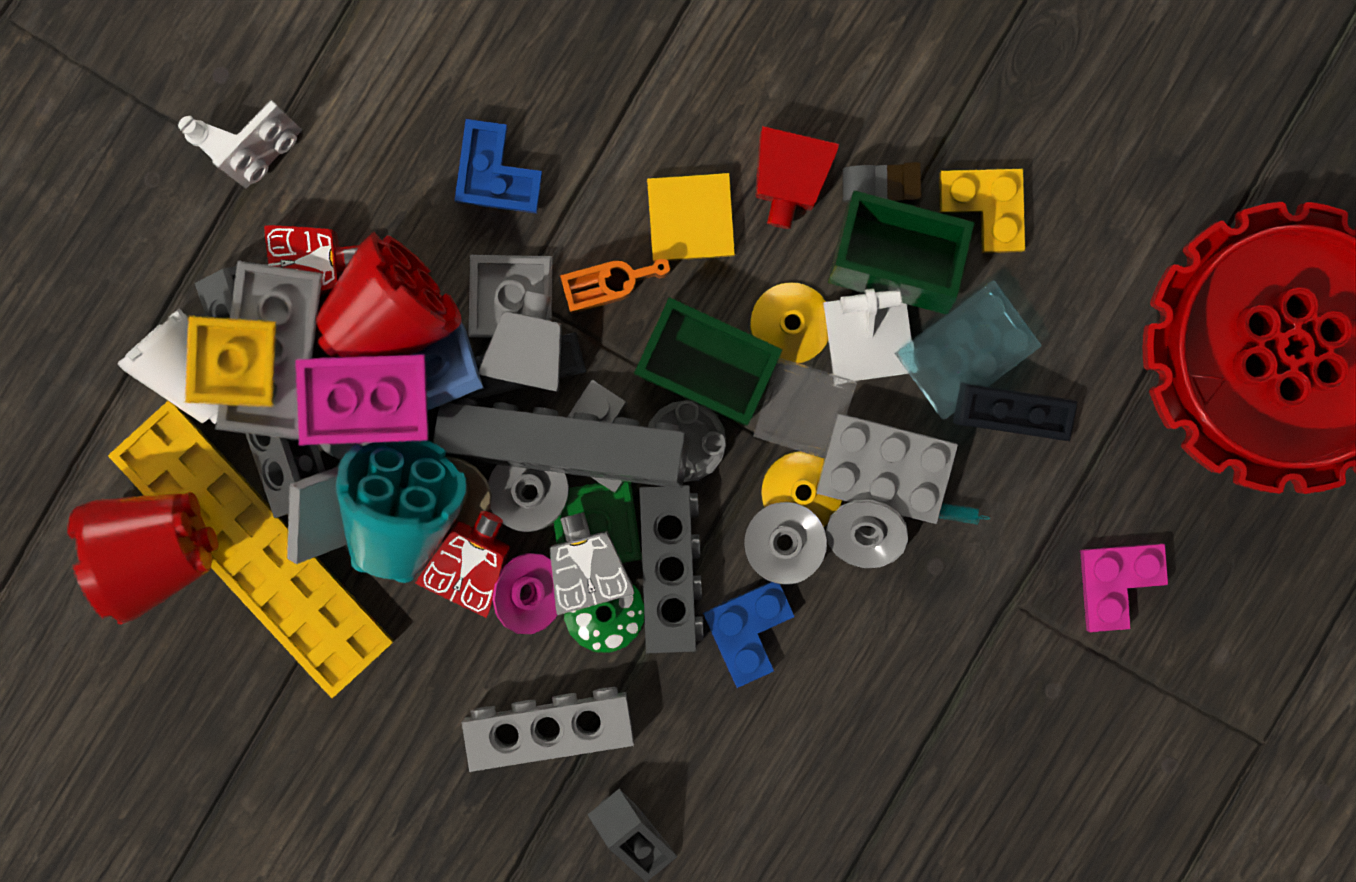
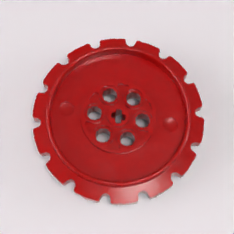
(1207, 339)

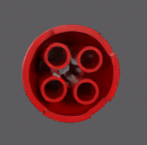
(385, 305)
(139, 551)

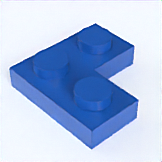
(484, 178)
(737, 626)

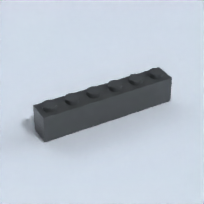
(563, 444)

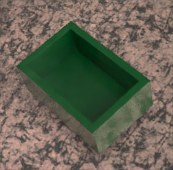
(901, 248)
(708, 361)

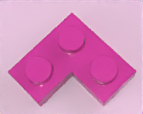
(1110, 573)

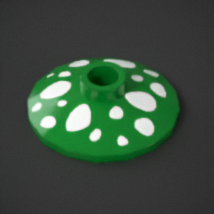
(609, 634)

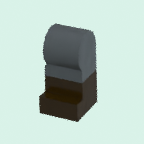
(891, 182)

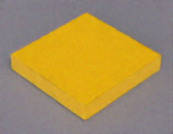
(691, 217)
(230, 362)

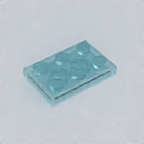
(968, 345)

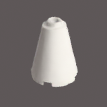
(161, 365)

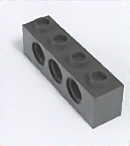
(661, 633)

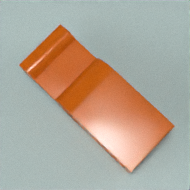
(599, 275)

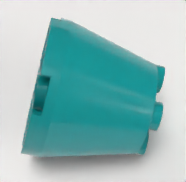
(397, 505)

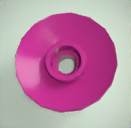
(537, 605)

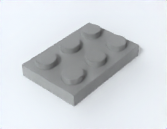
(887, 466)

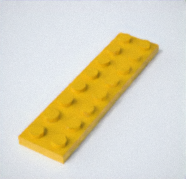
(295, 602)

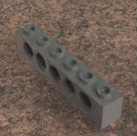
(277, 459)

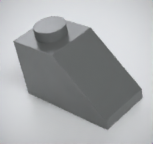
(631, 835)

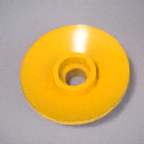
(797, 300)
(788, 474)

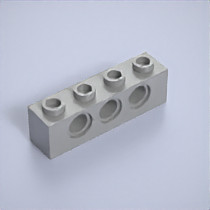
(488, 752)

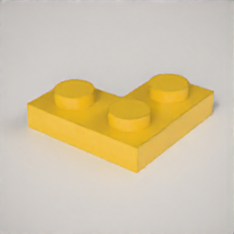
(995, 195)

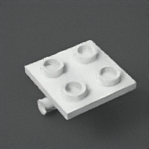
(250, 152)
(866, 334)

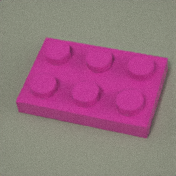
(362, 399)

